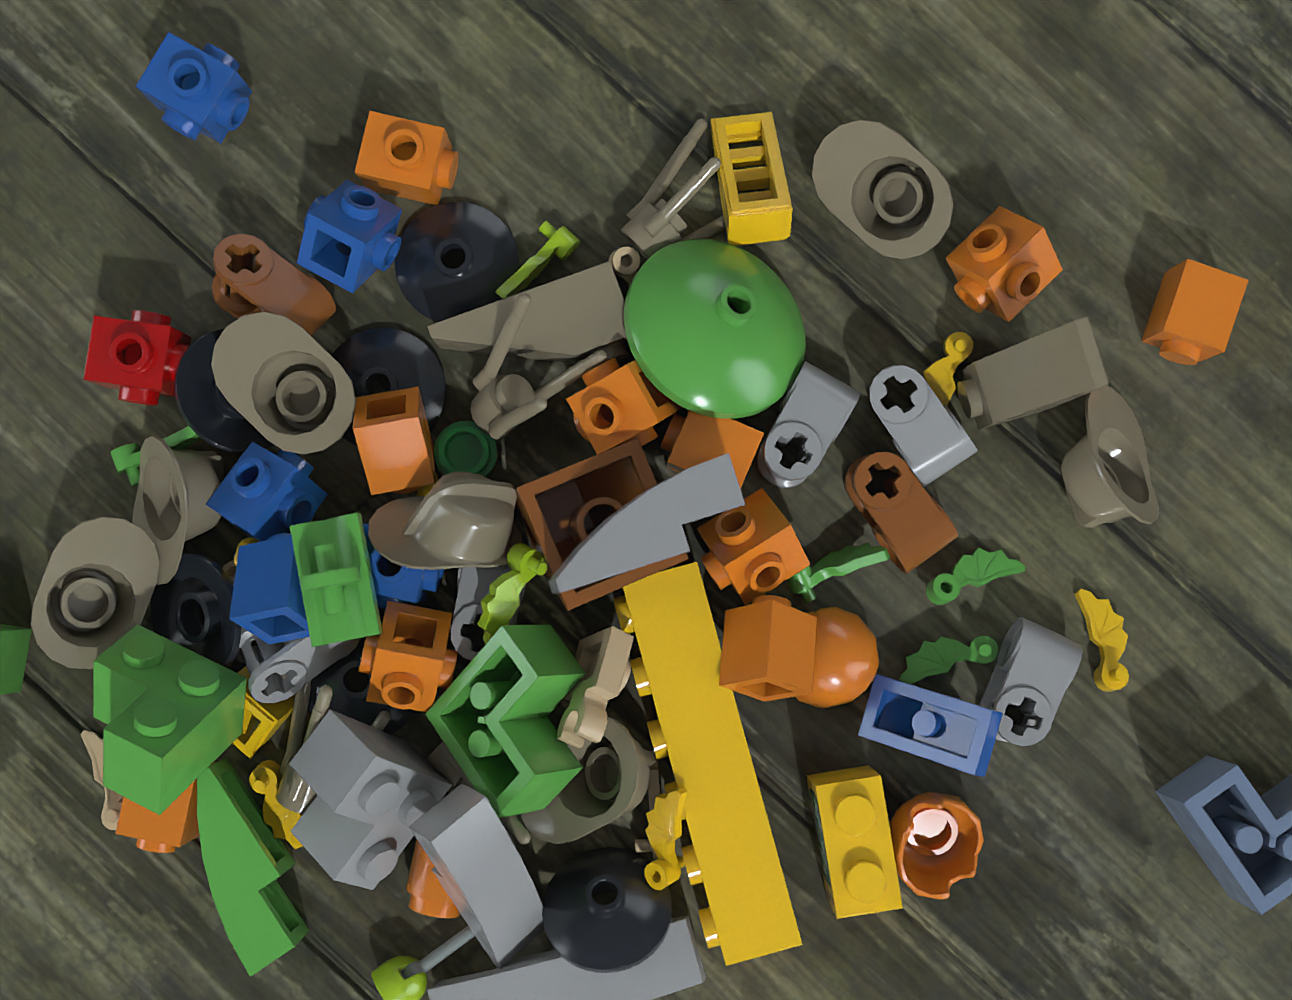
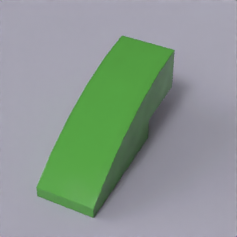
(243, 869)

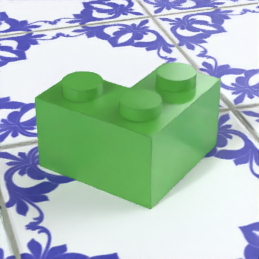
(163, 714)
(499, 720)

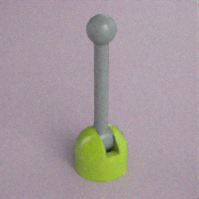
(407, 977)

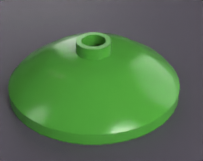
(699, 346)

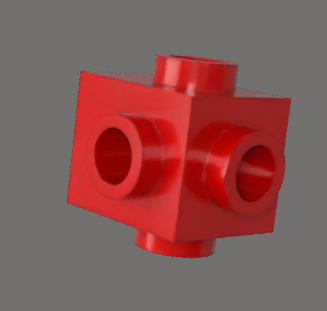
(135, 356)

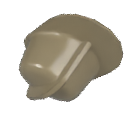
(882, 189)
(283, 382)
(1109, 466)
(173, 498)
(456, 525)
(94, 590)
(606, 787)

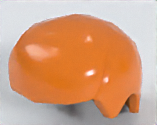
(843, 658)
(935, 843)

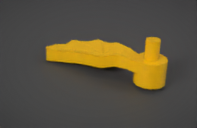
(939, 374)
(1107, 633)
(266, 780)
(663, 830)

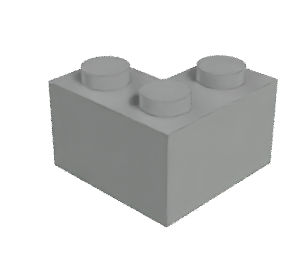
(365, 800)

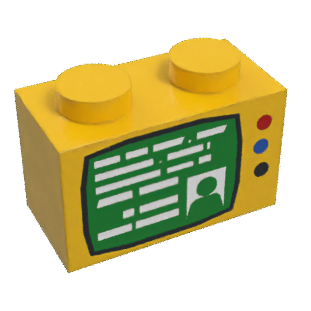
(854, 841)

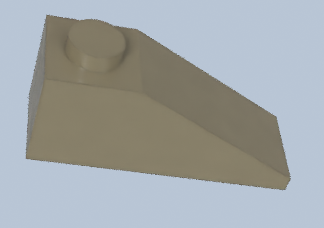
(561, 324)
(1032, 375)

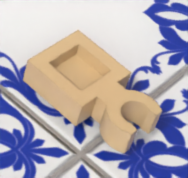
(607, 671)

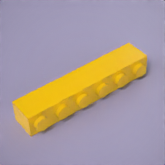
(711, 759)

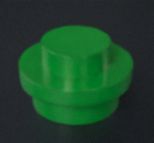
(465, 448)

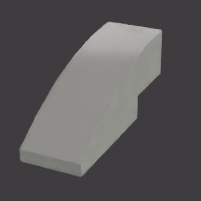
(651, 524)
(481, 872)

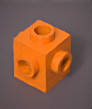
(1003, 264)
(618, 406)
(752, 548)
(409, 657)

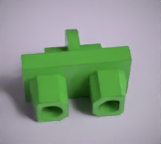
(336, 579)

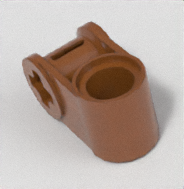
(269, 286)
(903, 518)

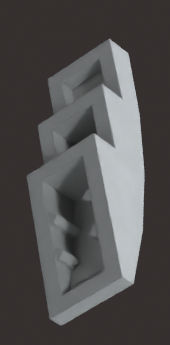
(551, 977)

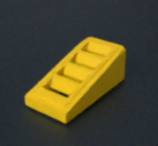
(752, 215)

